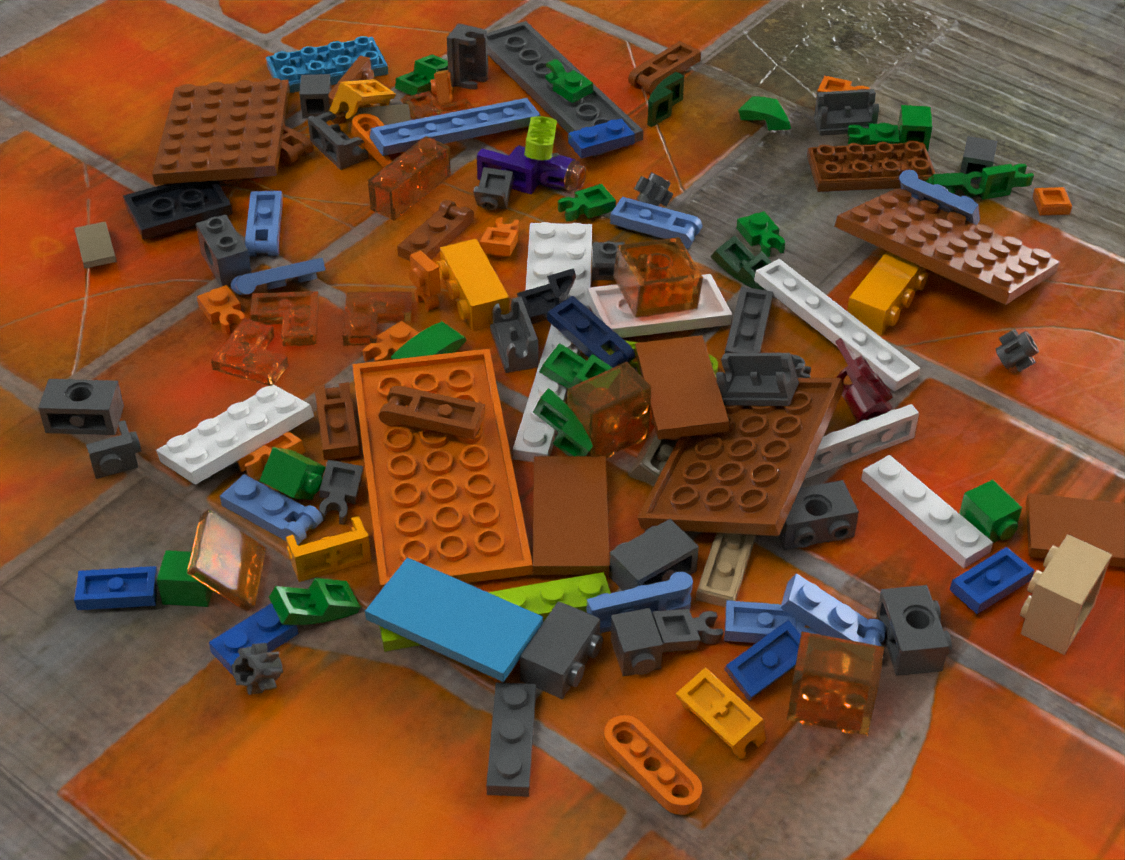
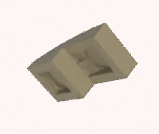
(95, 245)

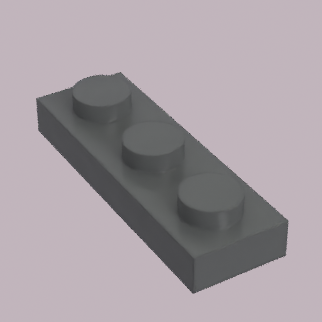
(749, 321)
(511, 740)

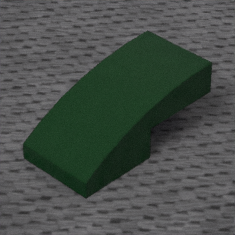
(664, 97)
(740, 262)

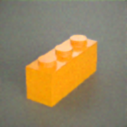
(472, 283)
(886, 292)

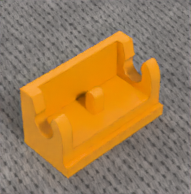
(360, 94)
(330, 553)
(722, 712)

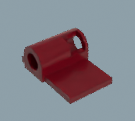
(868, 393)

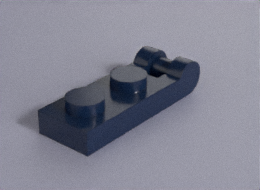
(589, 332)

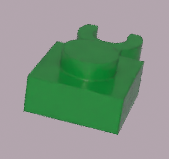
(873, 134)
(589, 201)
(761, 230)

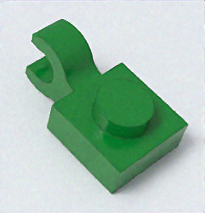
(568, 85)
(1000, 180)
(956, 181)

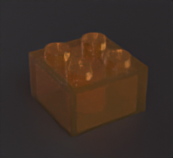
(657, 277)
(612, 409)
(835, 683)

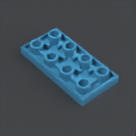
(327, 59)
(454, 618)

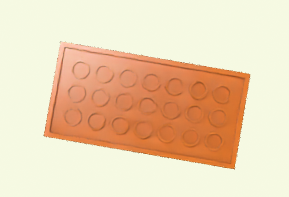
(437, 492)

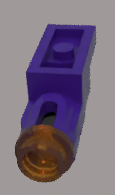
(556, 173)

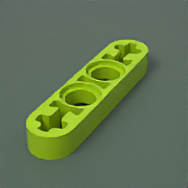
(540, 138)

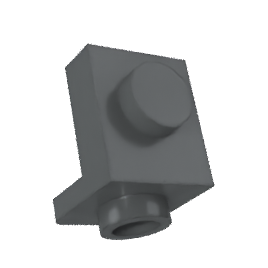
(494, 189)
(604, 259)
(114, 453)

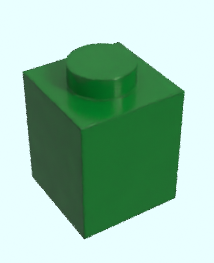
(915, 124)
(293, 474)
(991, 511)
(177, 586)

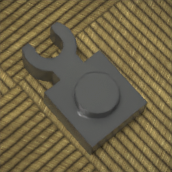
(340, 486)
(682, 632)

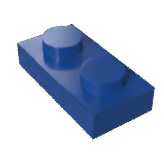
(601, 138)
(991, 580)
(116, 588)
(258, 628)
(765, 661)

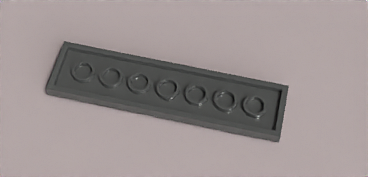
(524, 58)

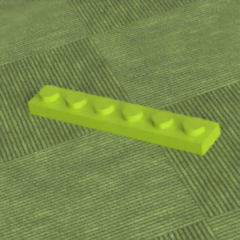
(536, 598)

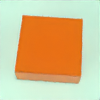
(1052, 201)

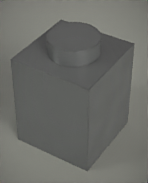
(314, 94)
(978, 154)
(636, 642)

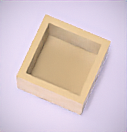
(1063, 593)

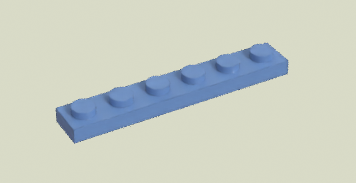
(454, 125)

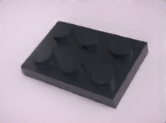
(175, 206)

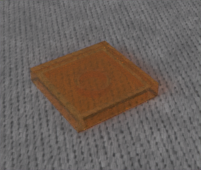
(227, 560)

